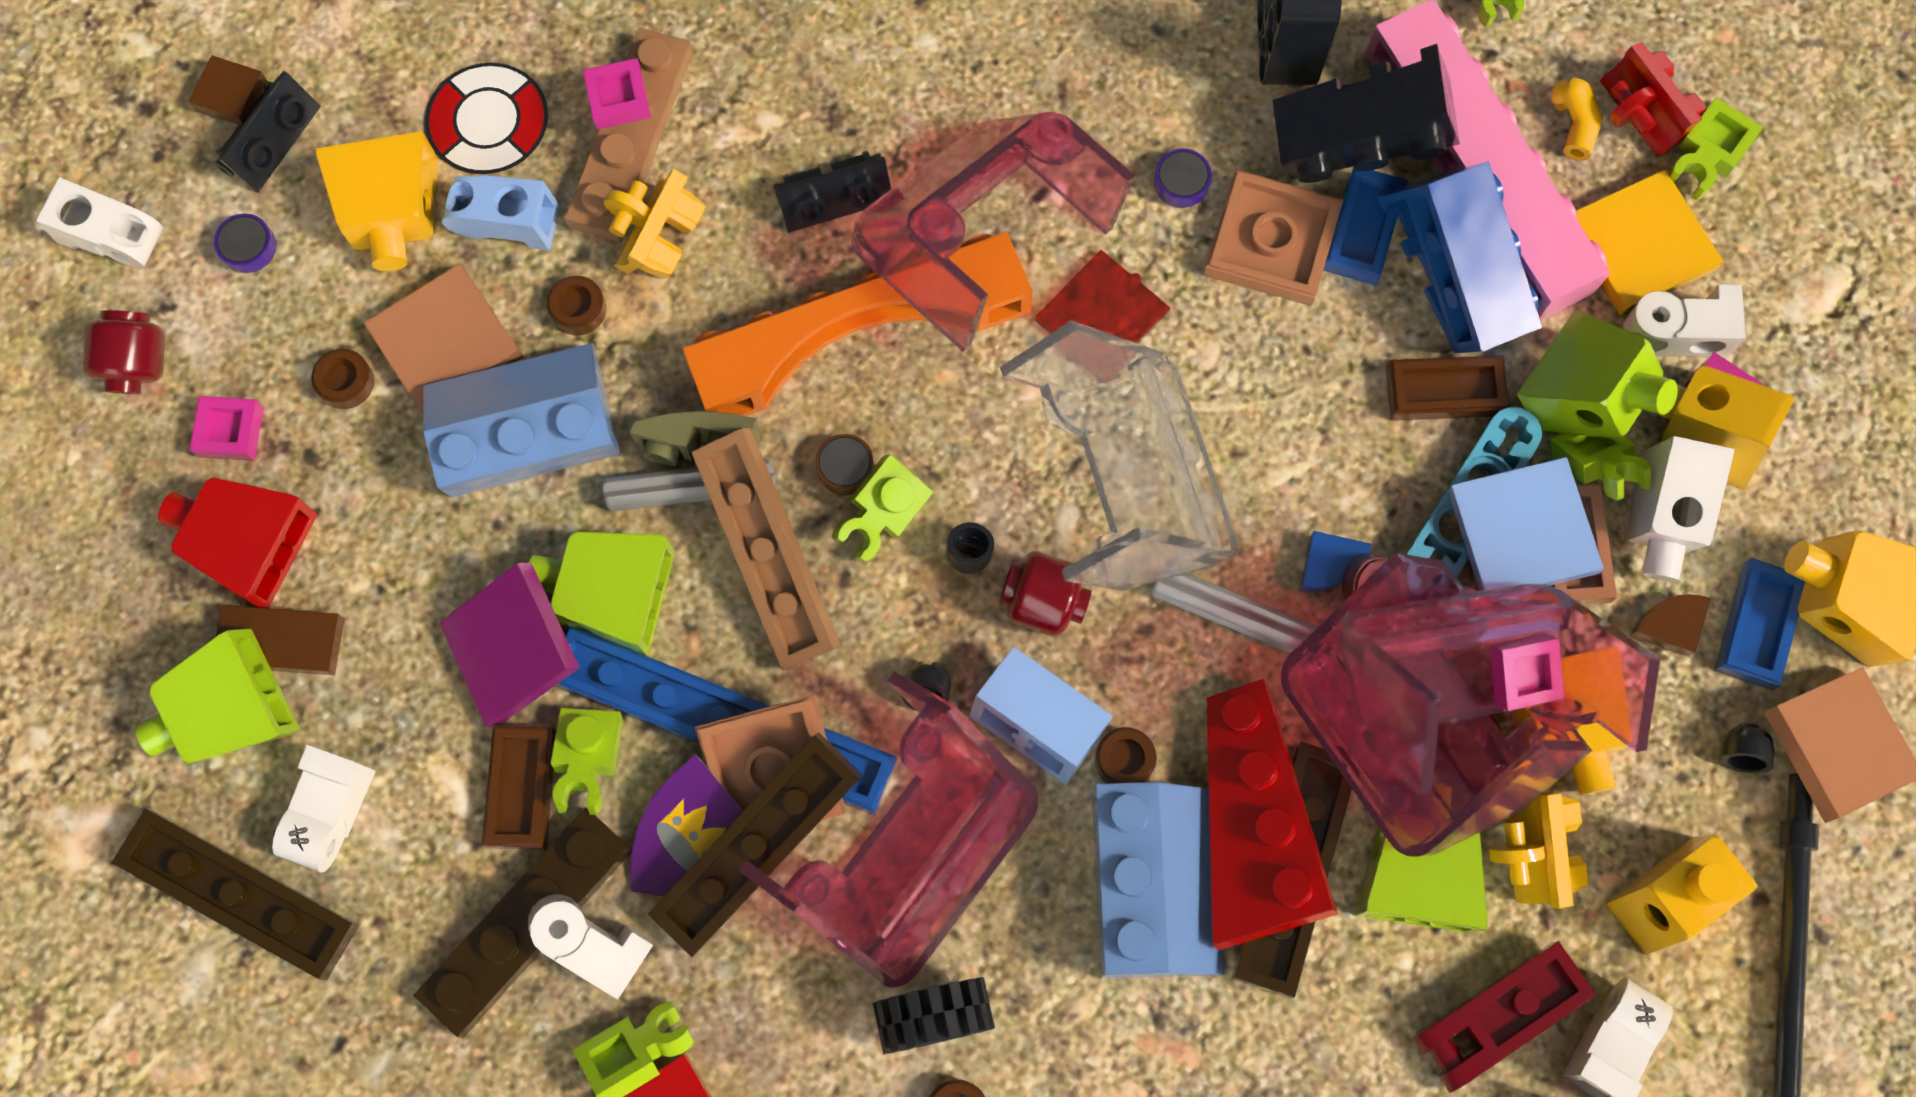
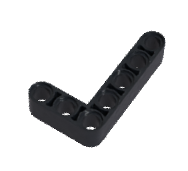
(1295, 39)

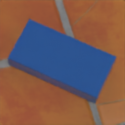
(1363, 227)
(1760, 625)

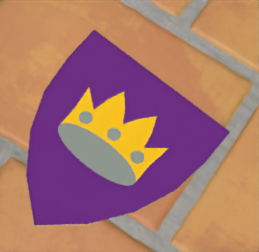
(679, 827)

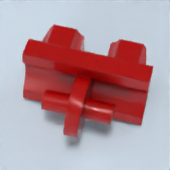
(1651, 99)

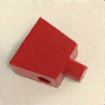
(239, 535)

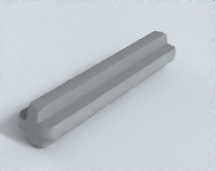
(659, 488)
(1233, 611)

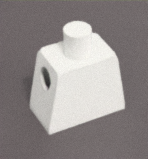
(1681, 504)

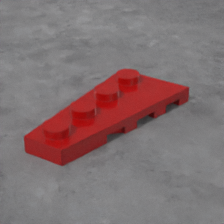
(1261, 837)

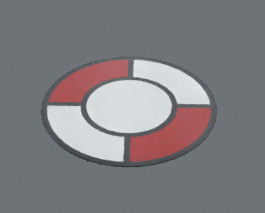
(486, 118)

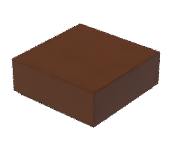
(227, 90)

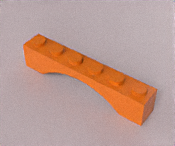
(749, 364)

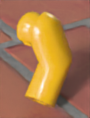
(1585, 114)

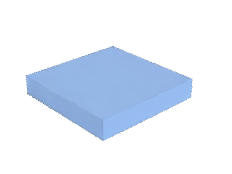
(1526, 527)

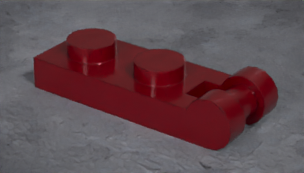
(1506, 1015)

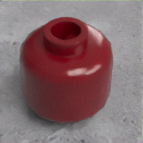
(123, 351)
(1041, 597)

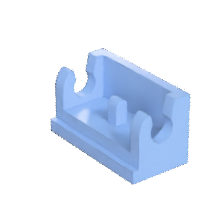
(1039, 715)

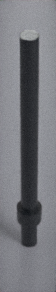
(1799, 839)

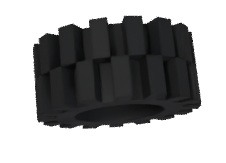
(933, 1015)

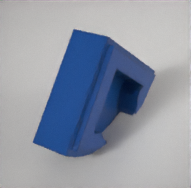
(1328, 560)

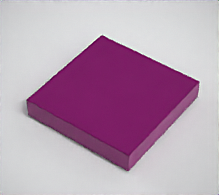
(509, 644)

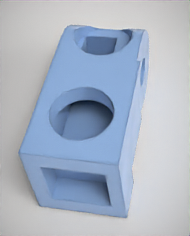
(502, 209)

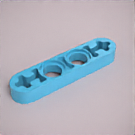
(1489, 441)

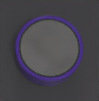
(1182, 178)
(245, 243)

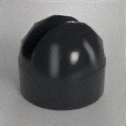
(973, 541)
(930, 675)
(1748, 749)

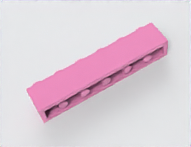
(1554, 248)

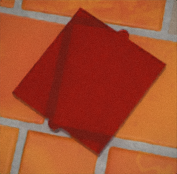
(1107, 300)

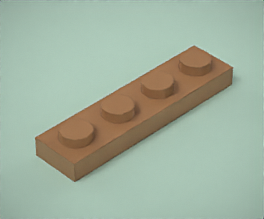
(627, 150)
(766, 548)

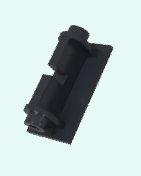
(268, 132)
(819, 197)

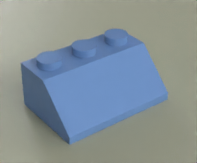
(518, 421)
(1154, 881)

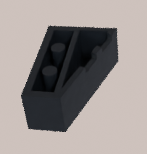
(1367, 120)

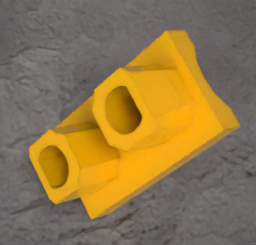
(667, 204)
(1539, 852)

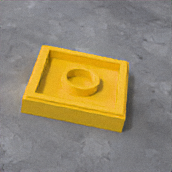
(1648, 240)

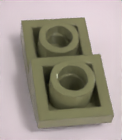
(675, 435)

